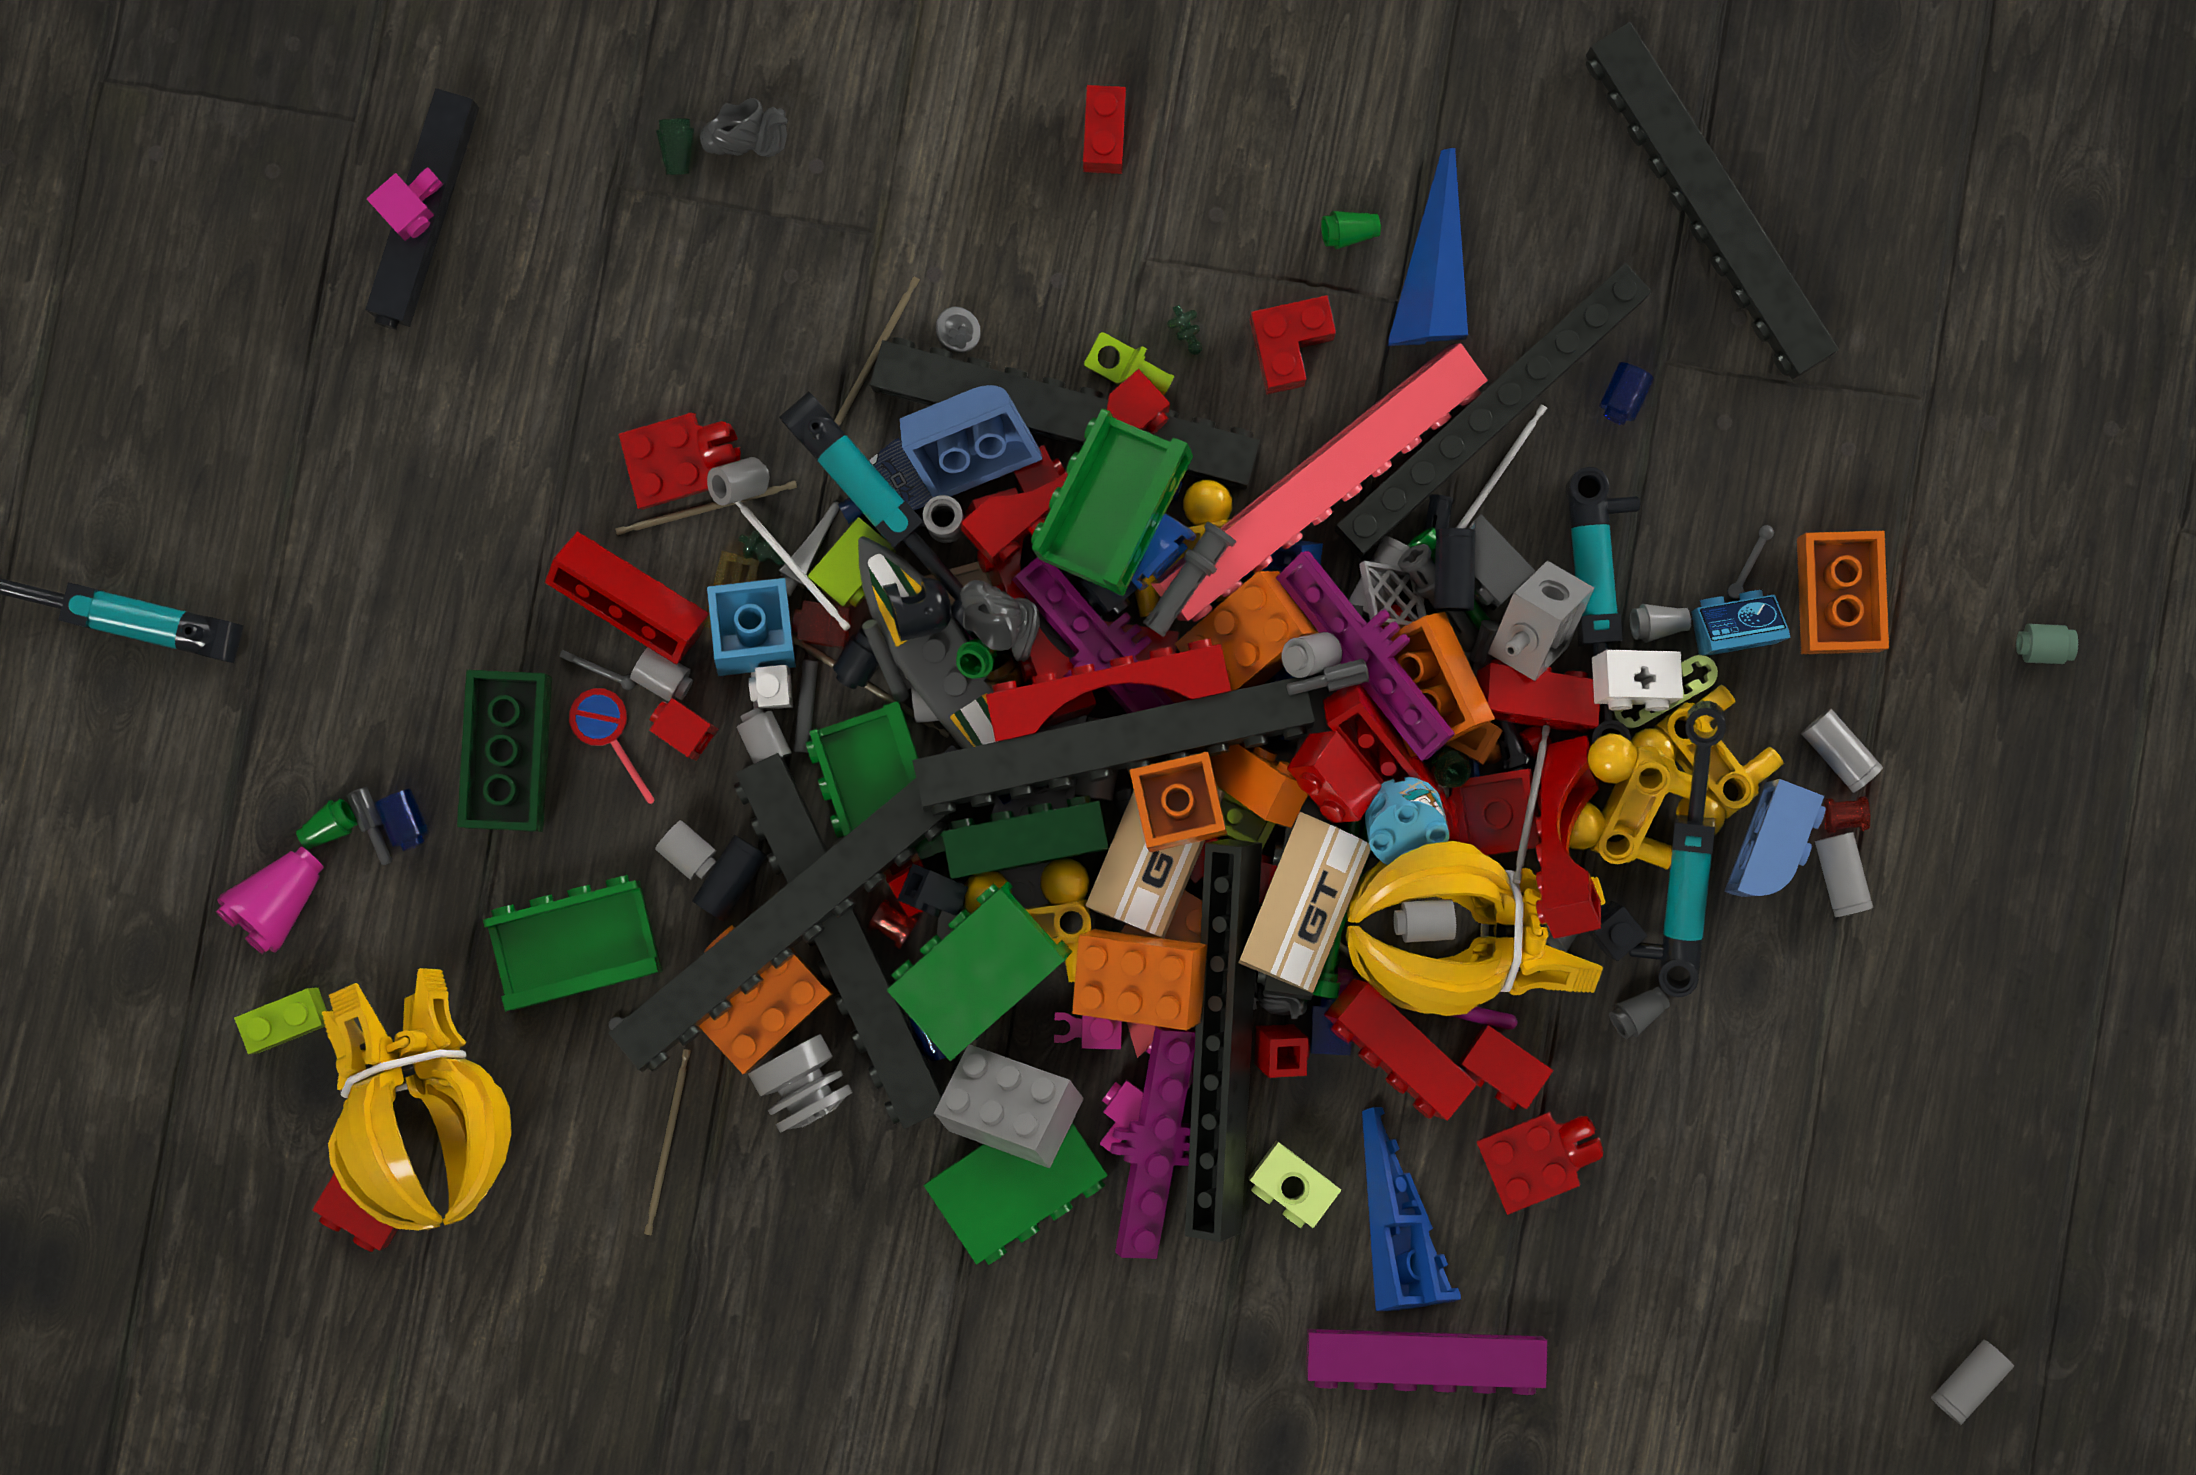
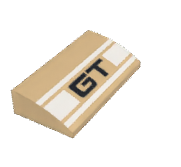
(1141, 884)
(1305, 903)

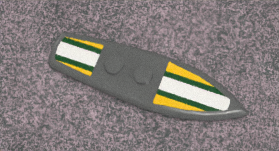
(930, 659)

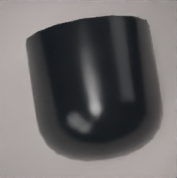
(920, 613)

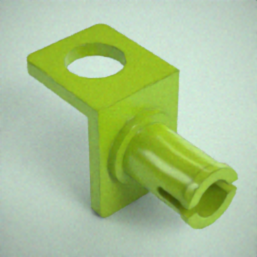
(1129, 362)

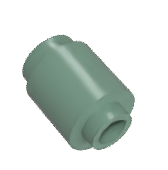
(2047, 644)

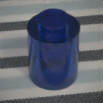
(1626, 393)
(402, 819)

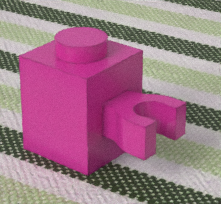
(403, 204)
(1094, 1031)
(1122, 1107)

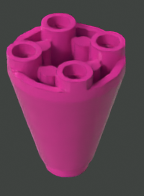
(271, 899)

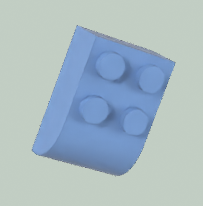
(967, 440)
(1776, 839)

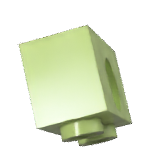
(1317, 1190)

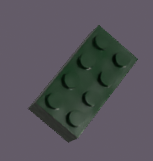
(504, 751)
(1026, 839)

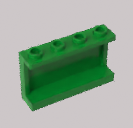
(1111, 502)
(866, 766)
(573, 943)
(976, 970)
(1002, 1197)

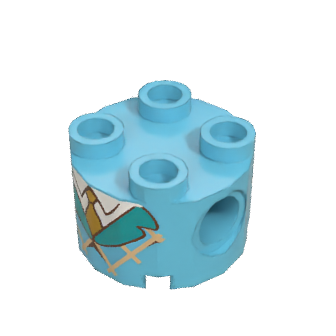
(1404, 818)

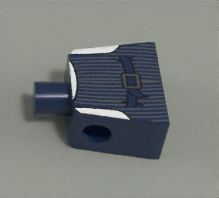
(900, 474)

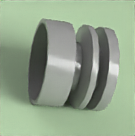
(800, 1083)

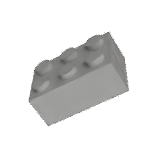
(1009, 1105)

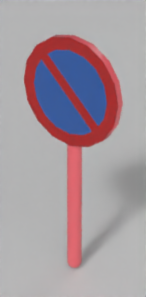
(600, 719)

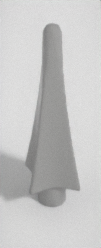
(807, 552)

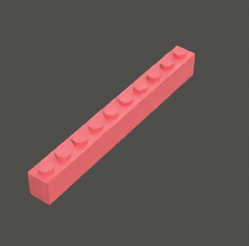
(1335, 473)

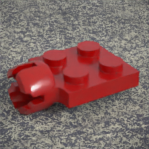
(675, 457)
(1492, 812)
(1538, 1158)

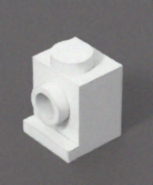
(771, 687)

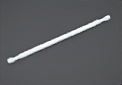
(1501, 468)
(792, 565)

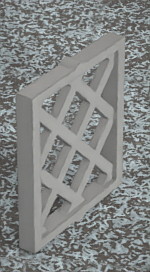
(1369, 568)

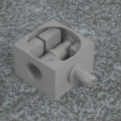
(1540, 620)

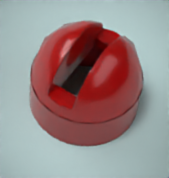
(1531, 738)

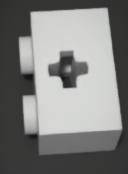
(1656, 675)

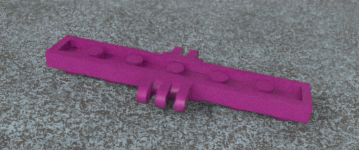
(1087, 632)
(1388, 681)
(1155, 1143)

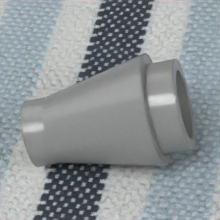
(1655, 622)

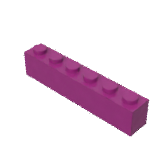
(1426, 1359)

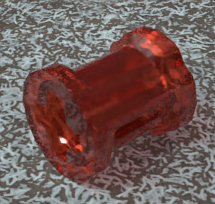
(1847, 814)
(892, 923)

